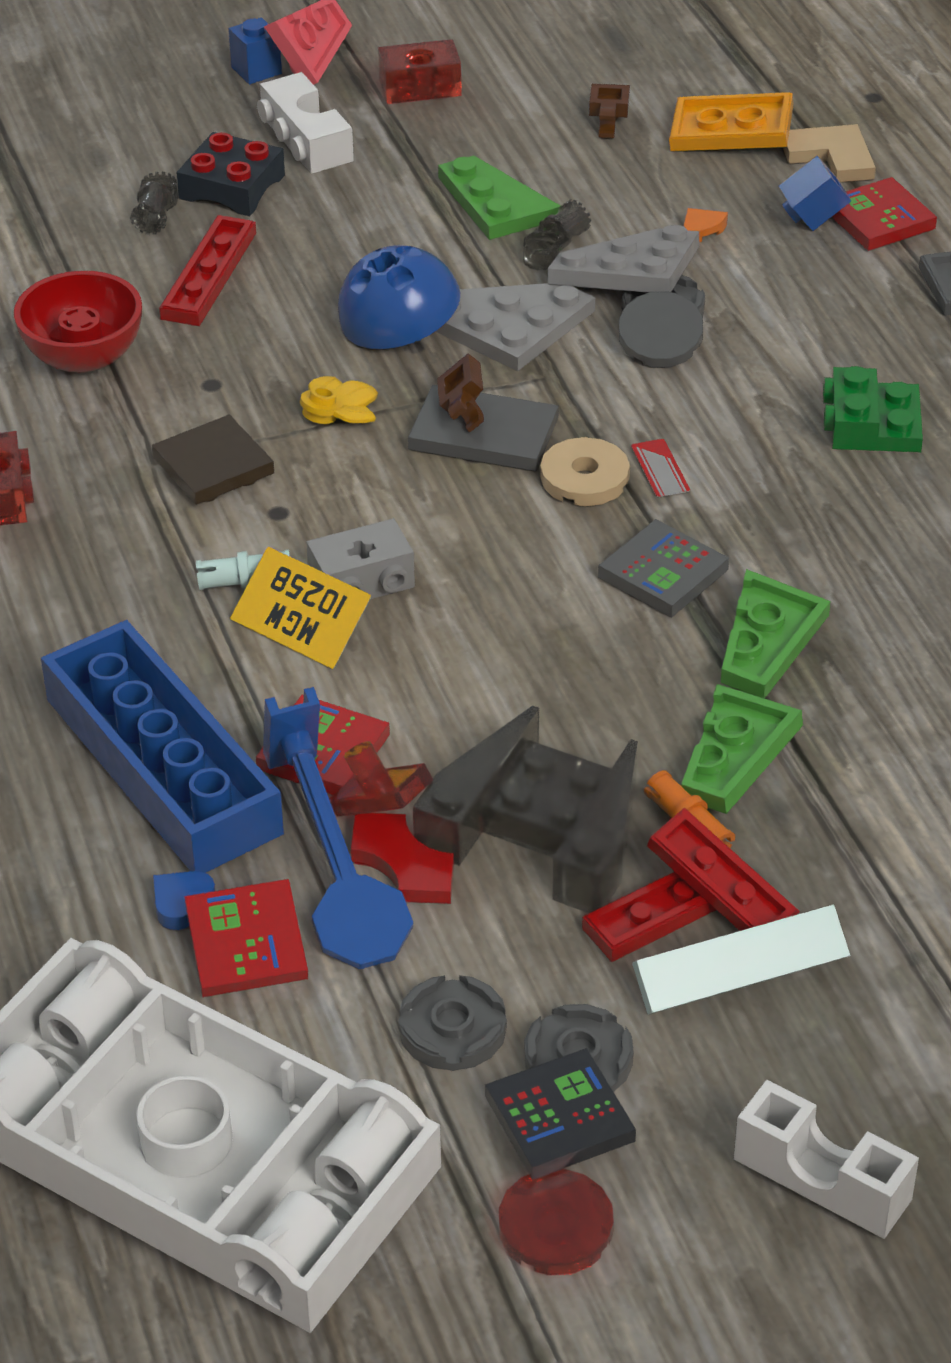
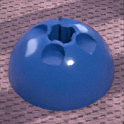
(396, 297)

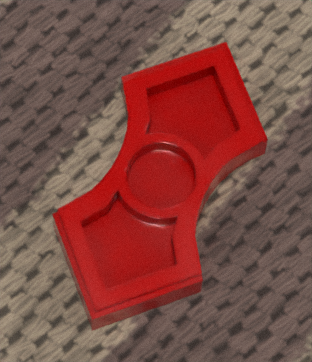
(415, 869)

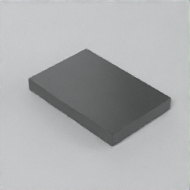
(510, 436)

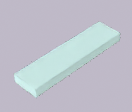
(740, 959)

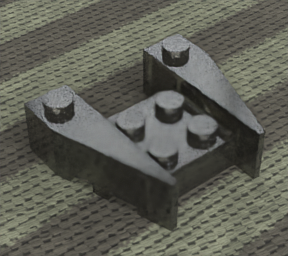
(539, 802)

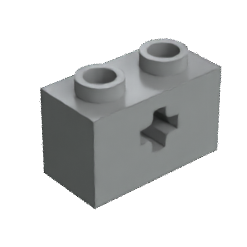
(367, 557)

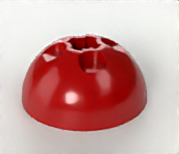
(79, 319)

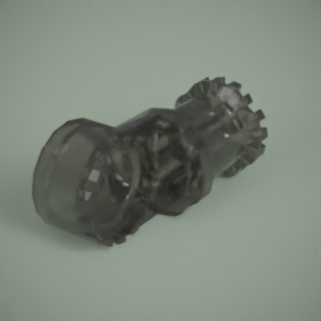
(154, 198)
(554, 235)

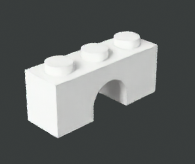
(293, 113)
(783, 1142)

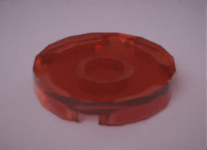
(556, 1222)

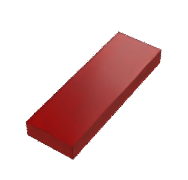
(718, 873)
(644, 916)

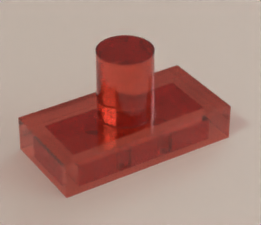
(375, 786)

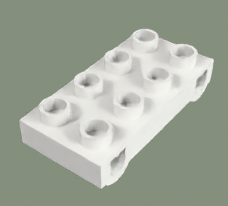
(204, 1132)

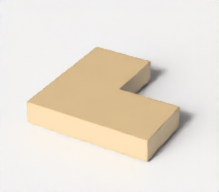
(838, 145)

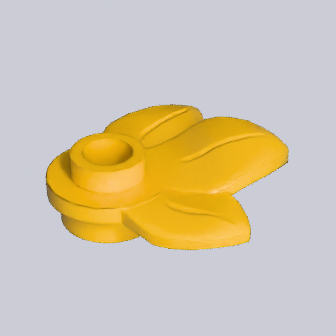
(331, 399)

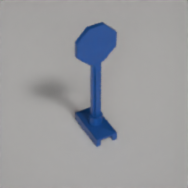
(358, 915)

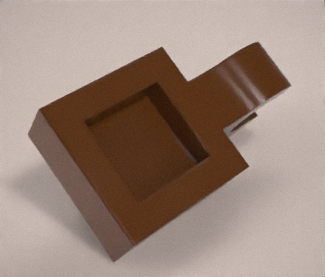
(609, 103)
(459, 390)

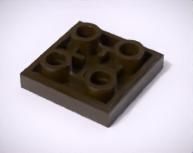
(213, 459)

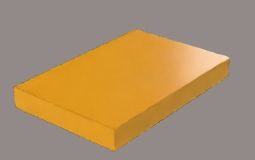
(731, 121)

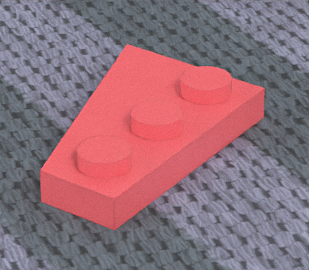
(311, 37)

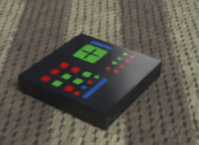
(560, 1113)

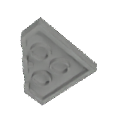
(630, 263)
(516, 320)

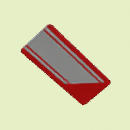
(660, 467)

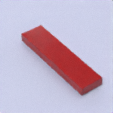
(208, 270)

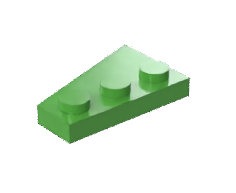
(493, 198)

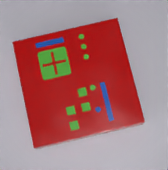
(884, 214)
(337, 733)
(246, 938)

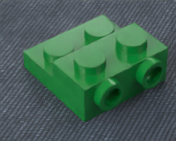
(870, 412)

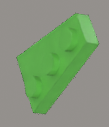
(769, 632)
(737, 745)

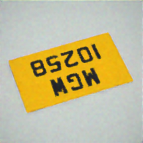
(300, 607)

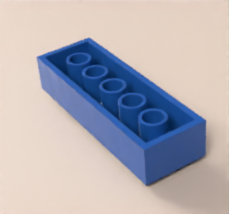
(163, 747)

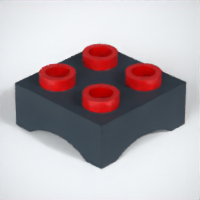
(231, 172)

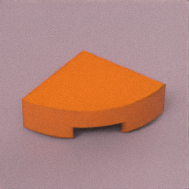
(705, 221)

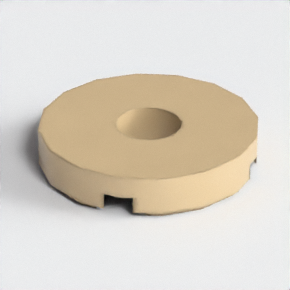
(605, 461)

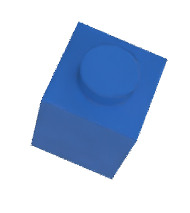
(254, 51)
(813, 194)

